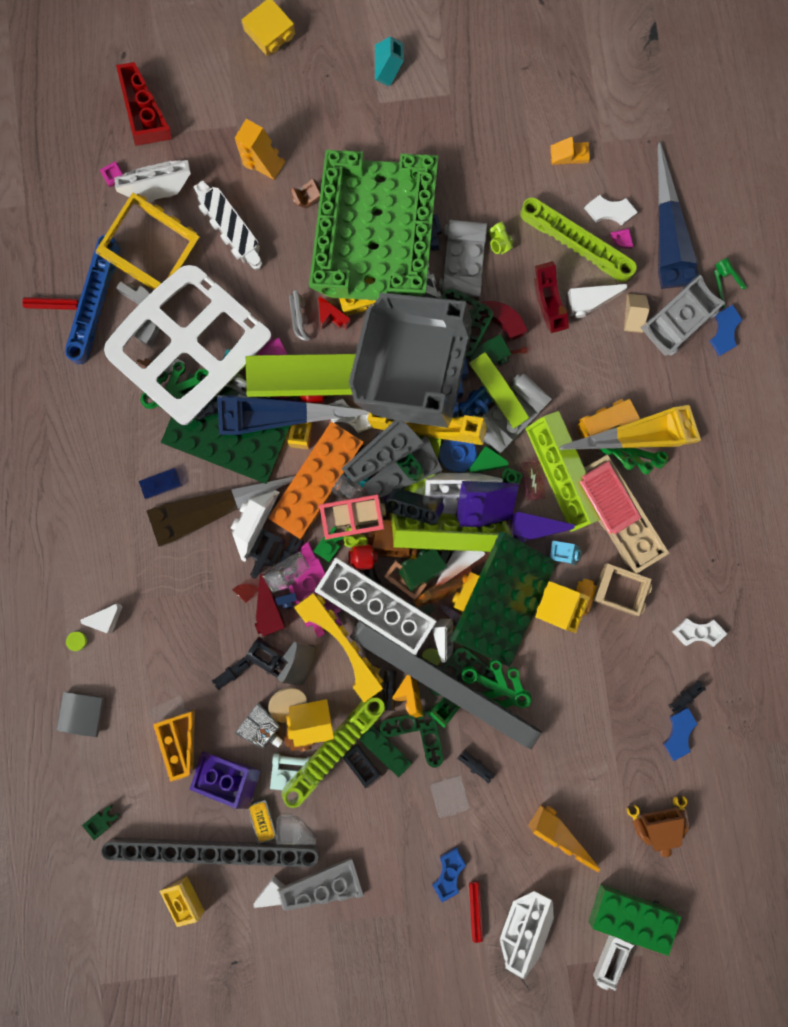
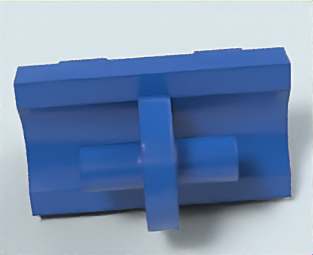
(476, 404)

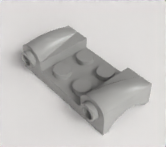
(464, 257)
(682, 316)
(532, 399)

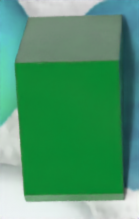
(488, 461)
(444, 711)

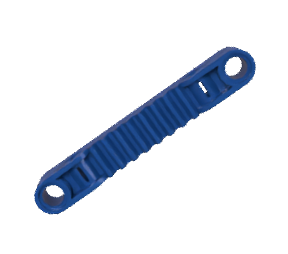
(90, 305)

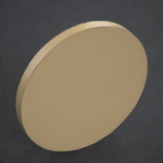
(282, 700)

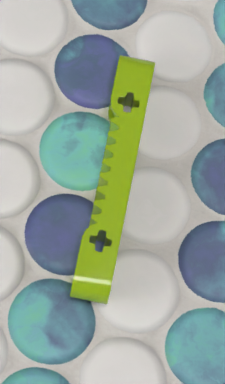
(578, 239)
(331, 751)

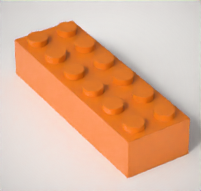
(315, 480)

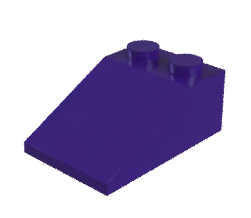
(485, 503)
(530, 527)
(225, 780)

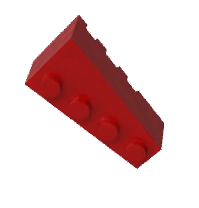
(143, 113)

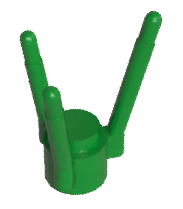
(725, 269)

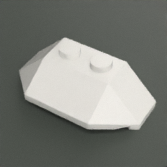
(154, 180)
(447, 487)
(251, 521)
(526, 932)

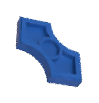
(726, 324)
(677, 742)
(446, 883)

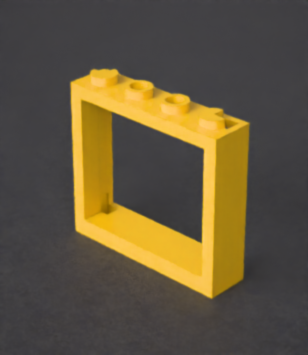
(156, 212)

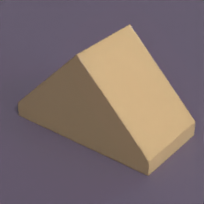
(636, 312)

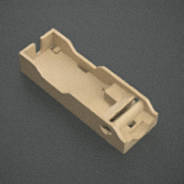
(639, 539)

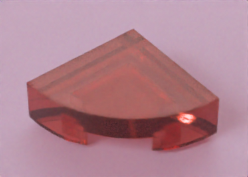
(245, 591)

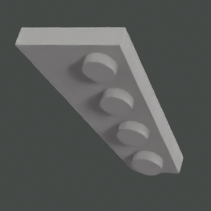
(324, 886)

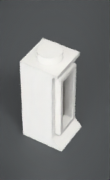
(605, 959)

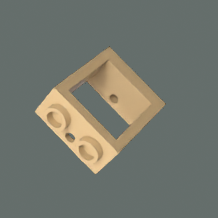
(363, 513)
(603, 582)

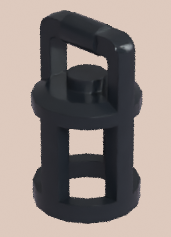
(261, 558)
(275, 662)

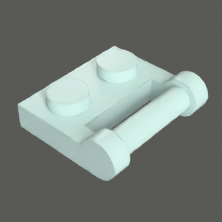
(281, 777)

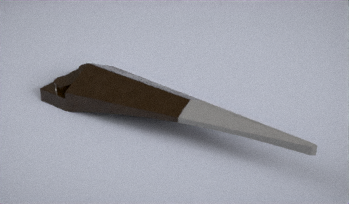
(183, 517)

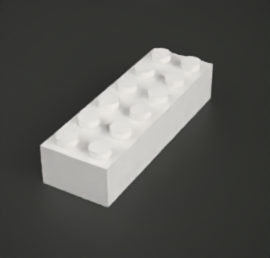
(375, 605)

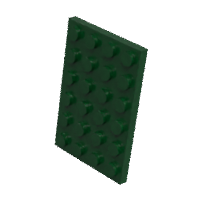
(246, 454)
(504, 599)

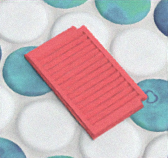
(609, 498)

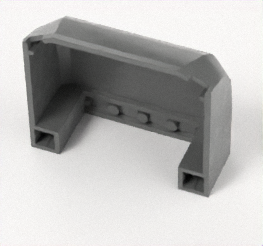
(411, 358)

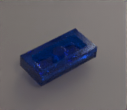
(160, 483)

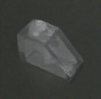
(346, 489)
(286, 572)
(293, 830)

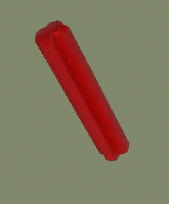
(50, 303)
(475, 910)

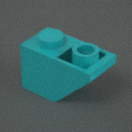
(388, 60)

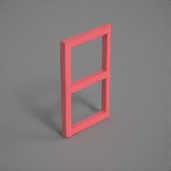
(348, 502)

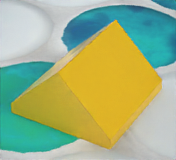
(182, 902)

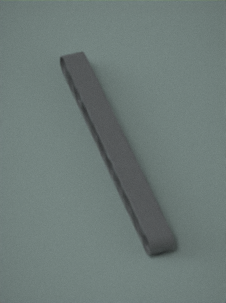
(447, 685)
(202, 857)

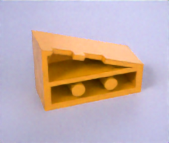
(256, 150)
(606, 419)
(177, 744)

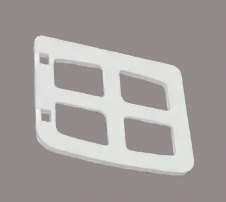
(185, 341)

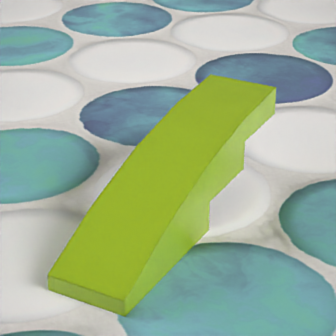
(499, 390)

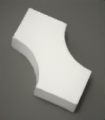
(603, 209)
(359, 422)
(689, 632)

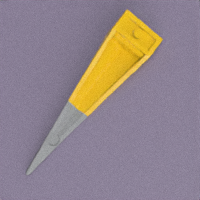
(664, 429)

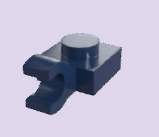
(436, 230)
(287, 600)

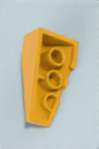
(552, 830)

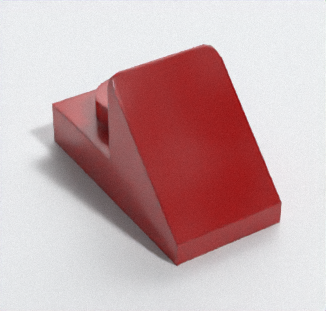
(329, 312)

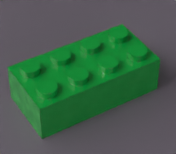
(634, 920)

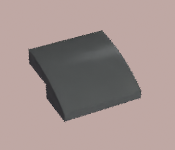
(300, 661)
(80, 714)

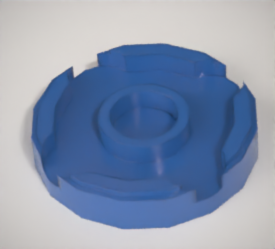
(457, 455)

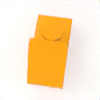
(569, 153)
(410, 691)

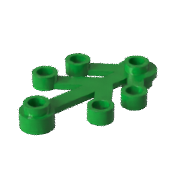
(172, 386)
(658, 459)
(500, 687)

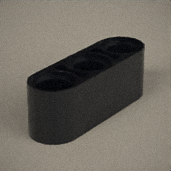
(414, 506)

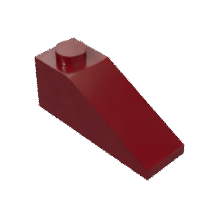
(267, 612)

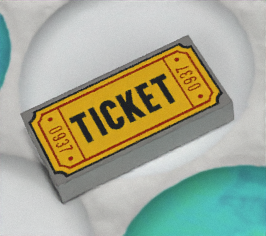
(262, 821)

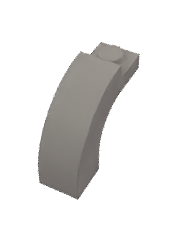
(149, 331)

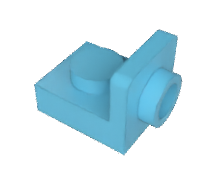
(565, 552)

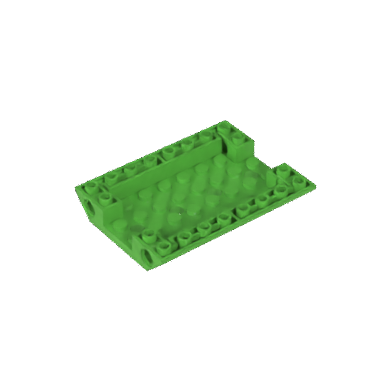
(348, 226)

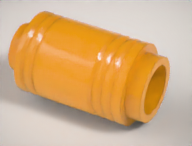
(587, 588)

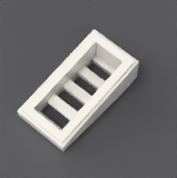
(442, 633)

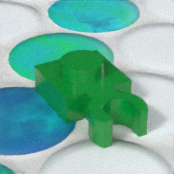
(328, 547)

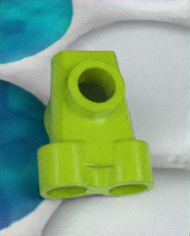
(501, 241)
(356, 539)

